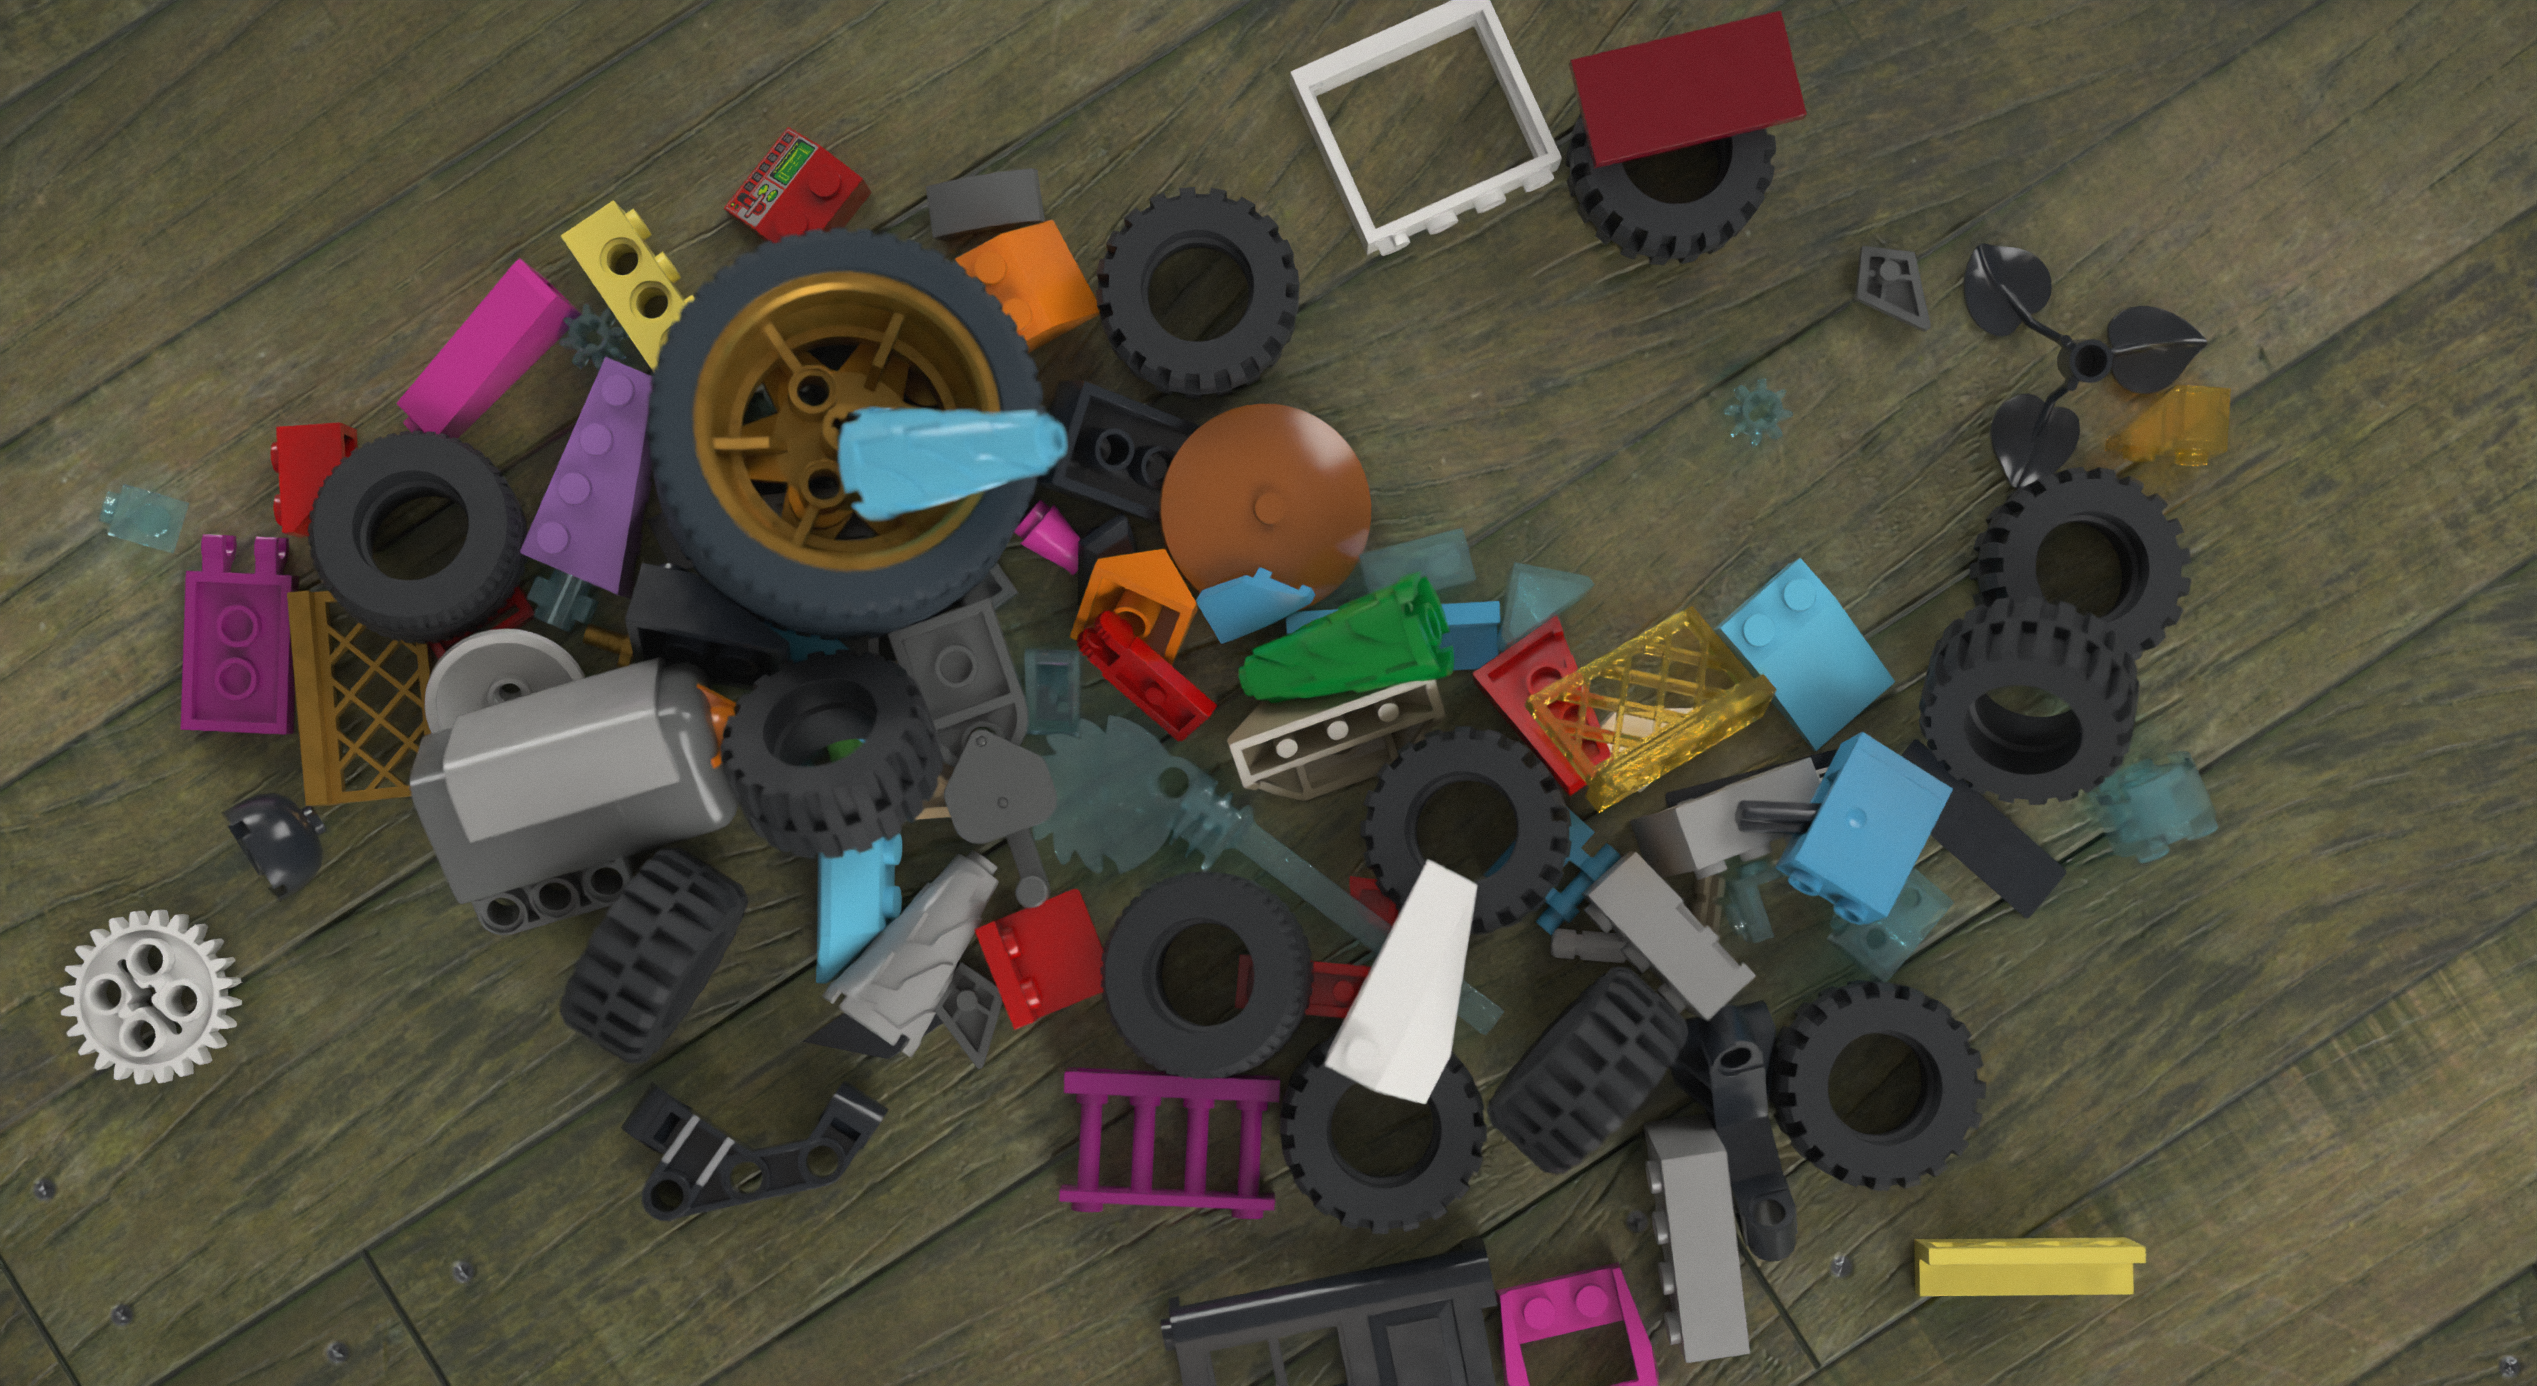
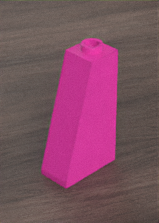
(488, 353)

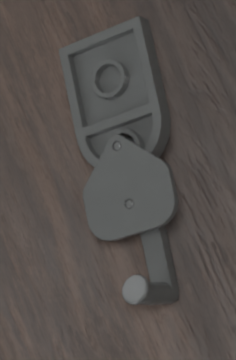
(995, 781)

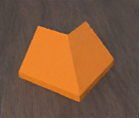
(1146, 594)

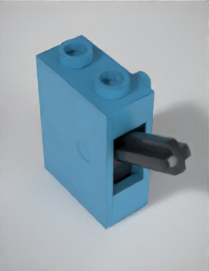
(1858, 829)

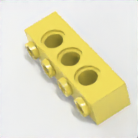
(599, 245)

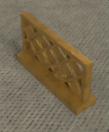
(319, 707)

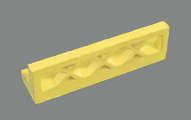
(2026, 1266)

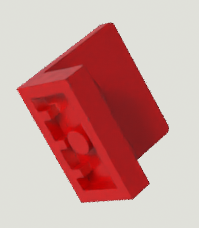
(1043, 957)

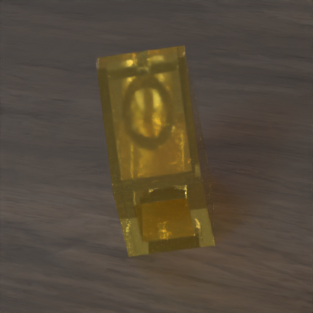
(2178, 423)

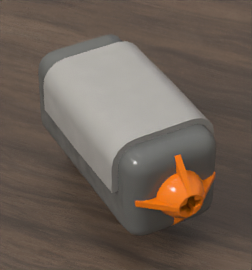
(572, 787)

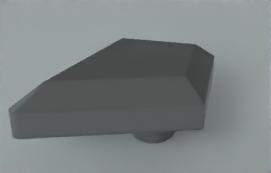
(1892, 284)
(971, 1011)

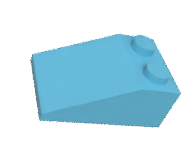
(1808, 652)

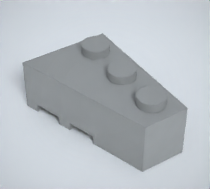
(1703, 830)
(1664, 937)

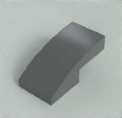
(985, 203)

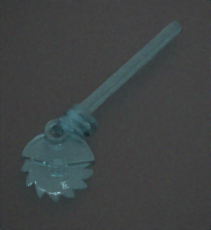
(1117, 808)

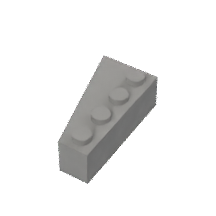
(1697, 1238)

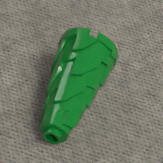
(1359, 648)

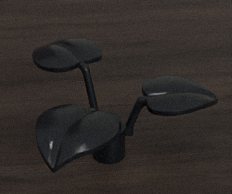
(2145, 357)

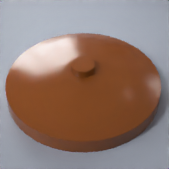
(1266, 494)

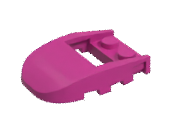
(1566, 1306)

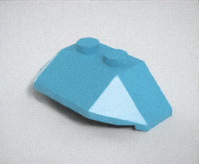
(855, 904)

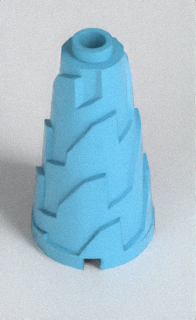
(933, 457)

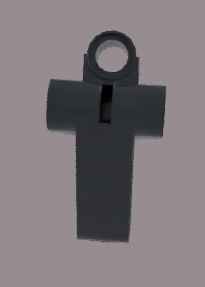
(1730, 1073)
(704, 1155)

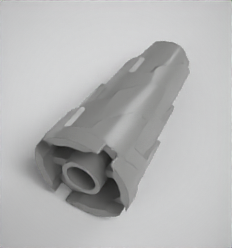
(915, 957)

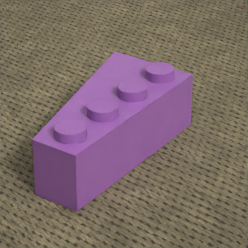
(600, 487)

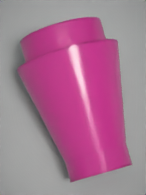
(1050, 535)

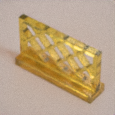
(1666, 746)

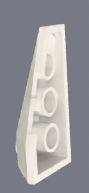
(1409, 1002)

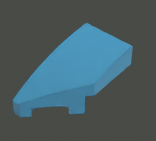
(1250, 604)

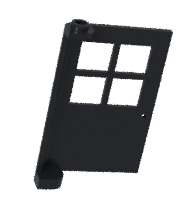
(1393, 1322)

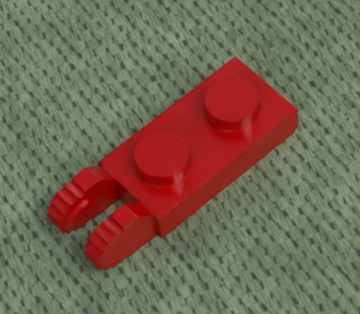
(1144, 676)

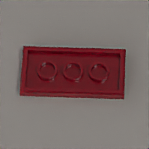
(1687, 89)

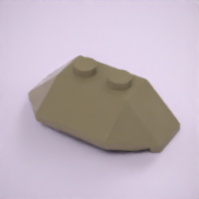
(1332, 739)

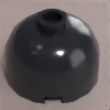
(278, 840)

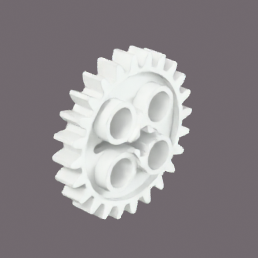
(116, 1030)

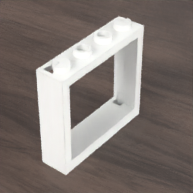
(1394, 45)

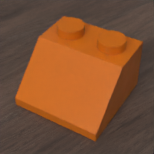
(1034, 281)

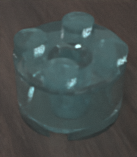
(2154, 806)

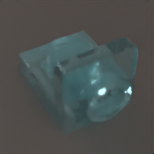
(143, 517)

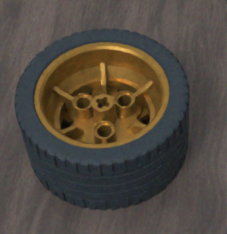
(756, 328)

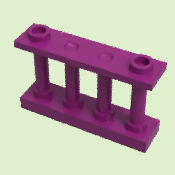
(1145, 1093)

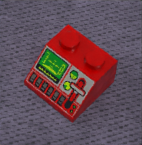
(797, 191)

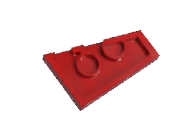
(1525, 670)

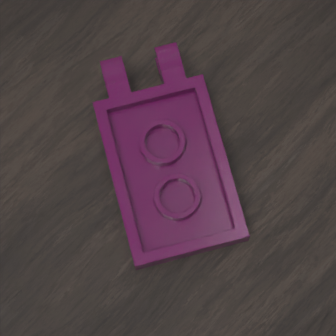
(238, 641)

